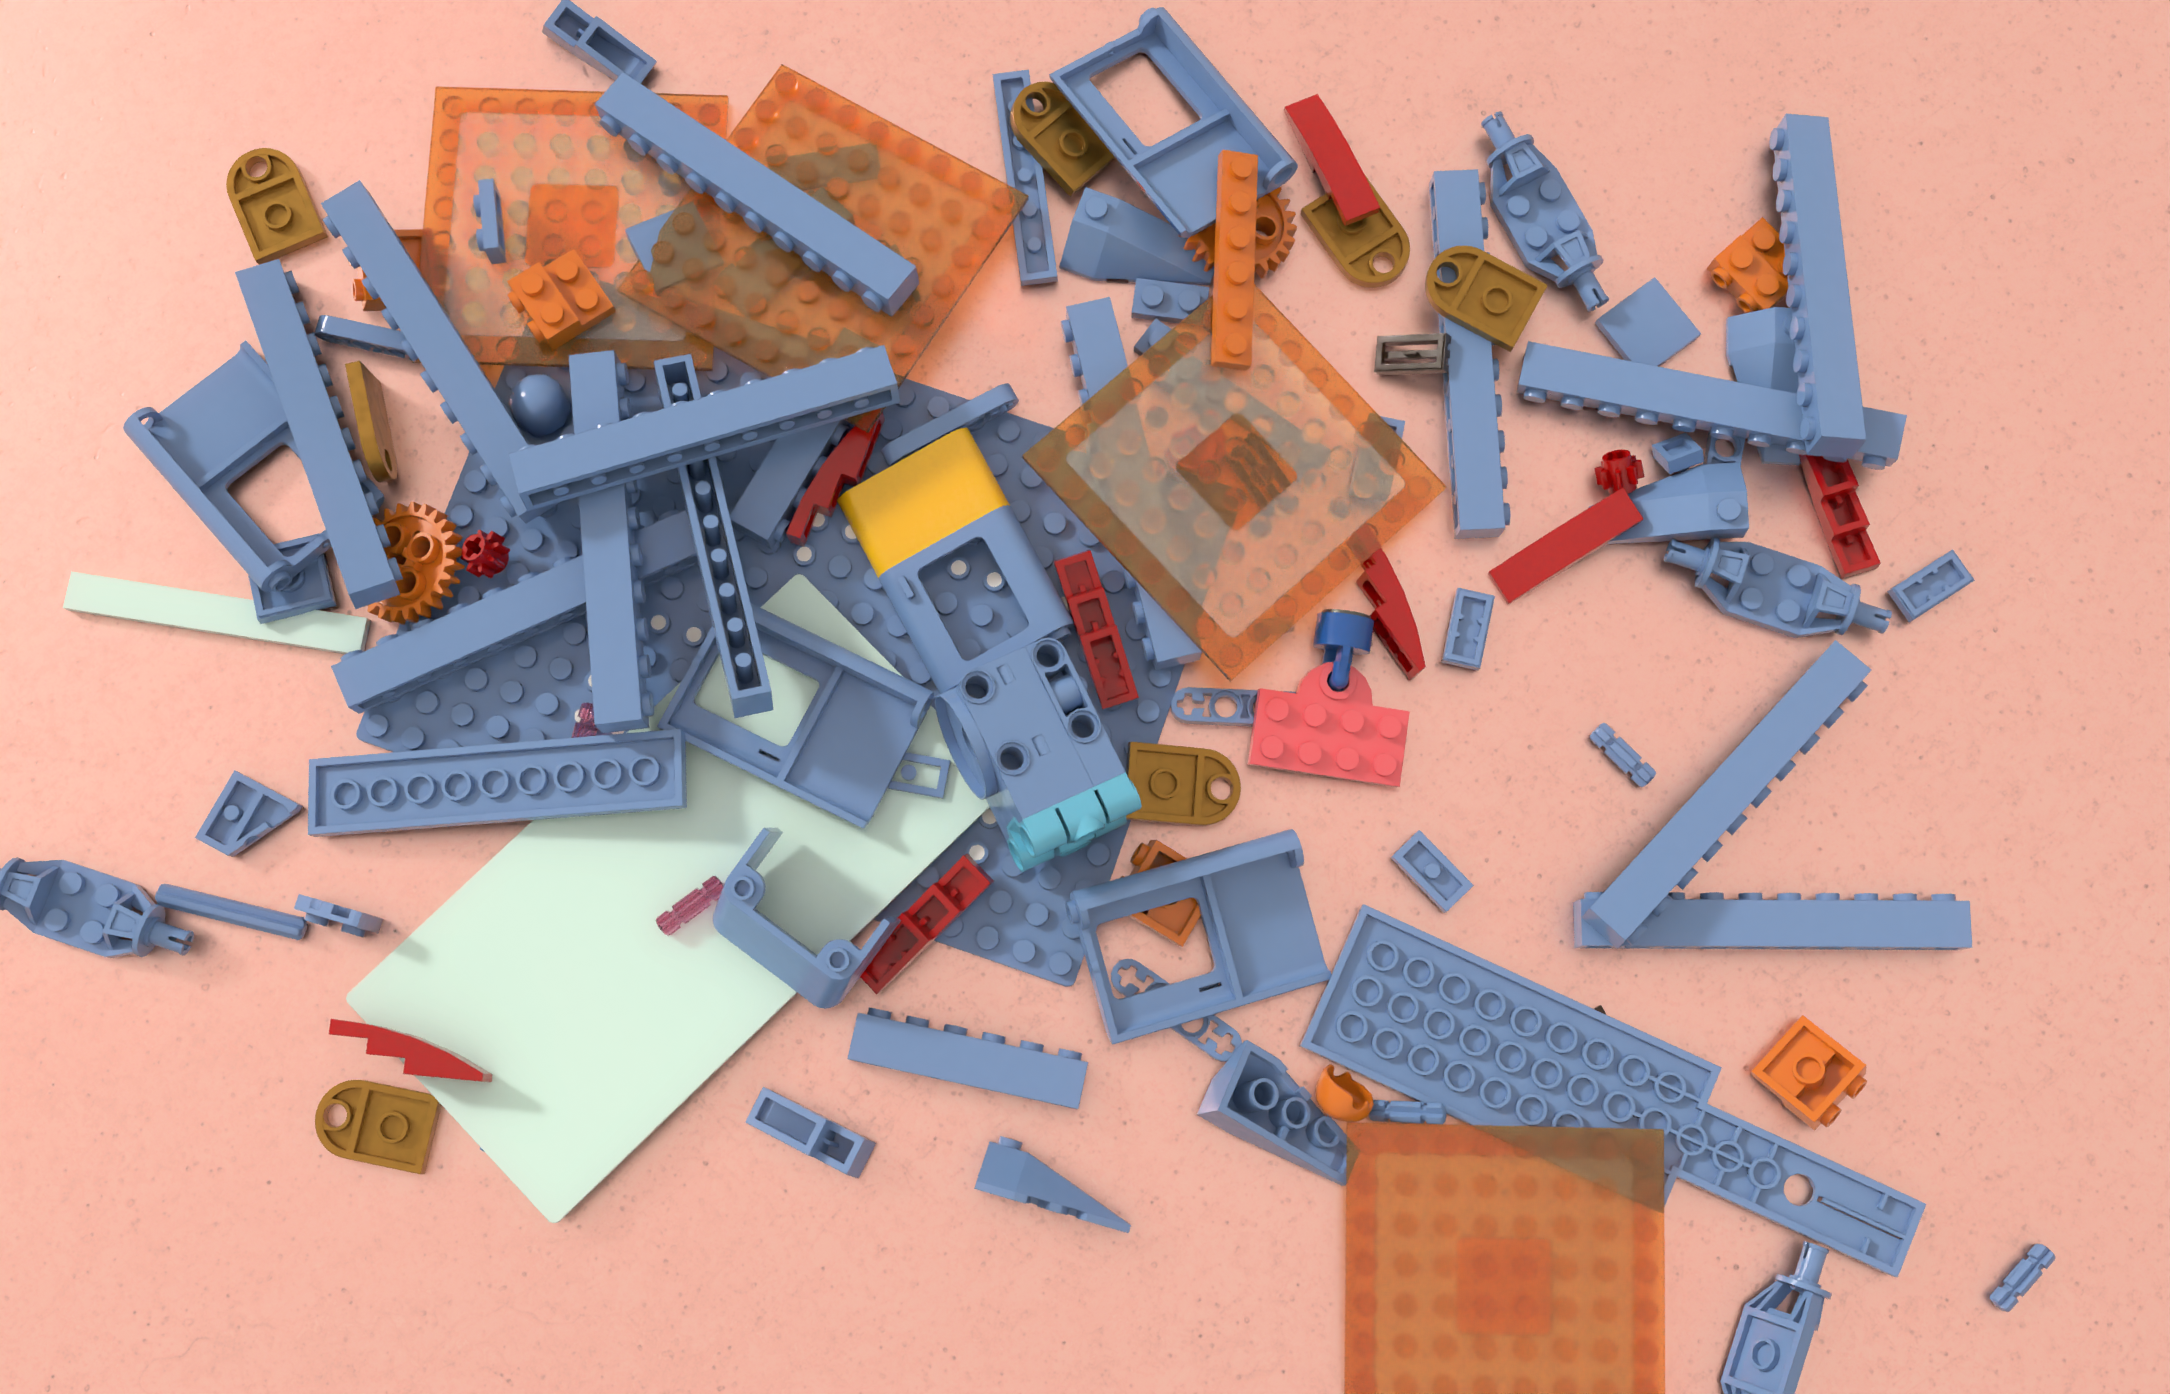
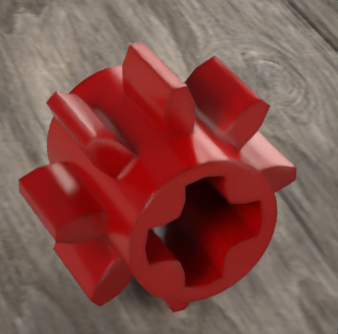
(1619, 471)
(485, 554)

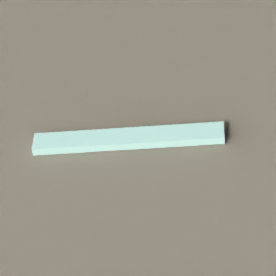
(211, 614)

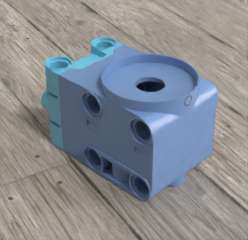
(1036, 752)

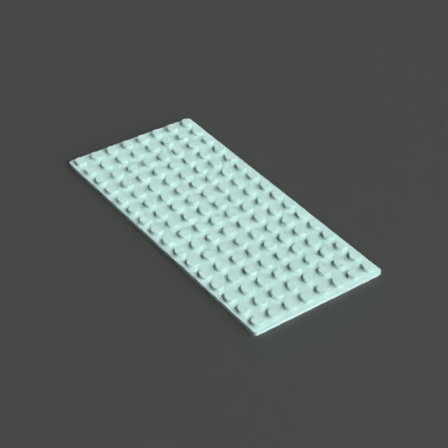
(575, 992)

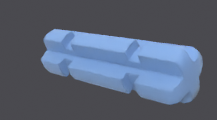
(1622, 755)
(1408, 1112)
(2022, 1277)

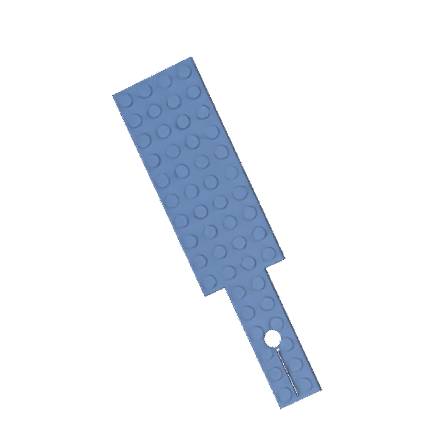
(1459, 1026)

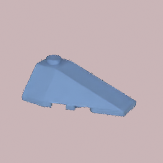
(1127, 243)
(1763, 357)
(1691, 506)
(1268, 1109)
(1026, 1179)

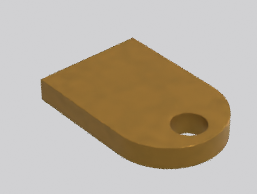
(1058, 137)
(275, 207)
(1360, 243)
(1486, 295)
(372, 421)
(1177, 783)
(382, 1124)

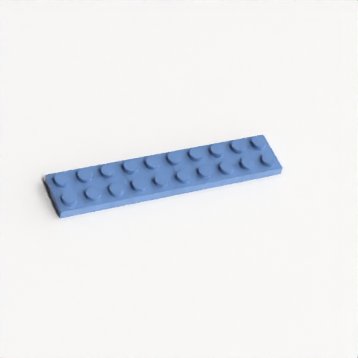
(497, 783)

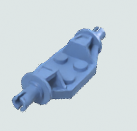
(1541, 213)
(1776, 589)
(86, 909)
(1774, 1344)

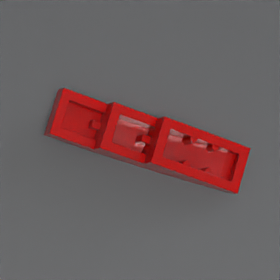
(1332, 159)
(842, 467)
(1840, 514)
(1565, 546)
(1392, 614)
(1096, 629)
(927, 920)
(420, 1055)

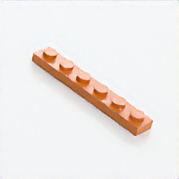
(1234, 260)

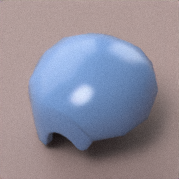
(539, 404)

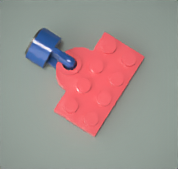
(1331, 718)

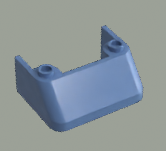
(818, 978)

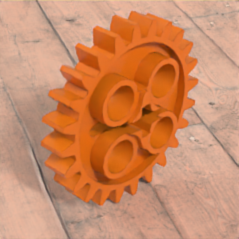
(1269, 250)
(426, 557)

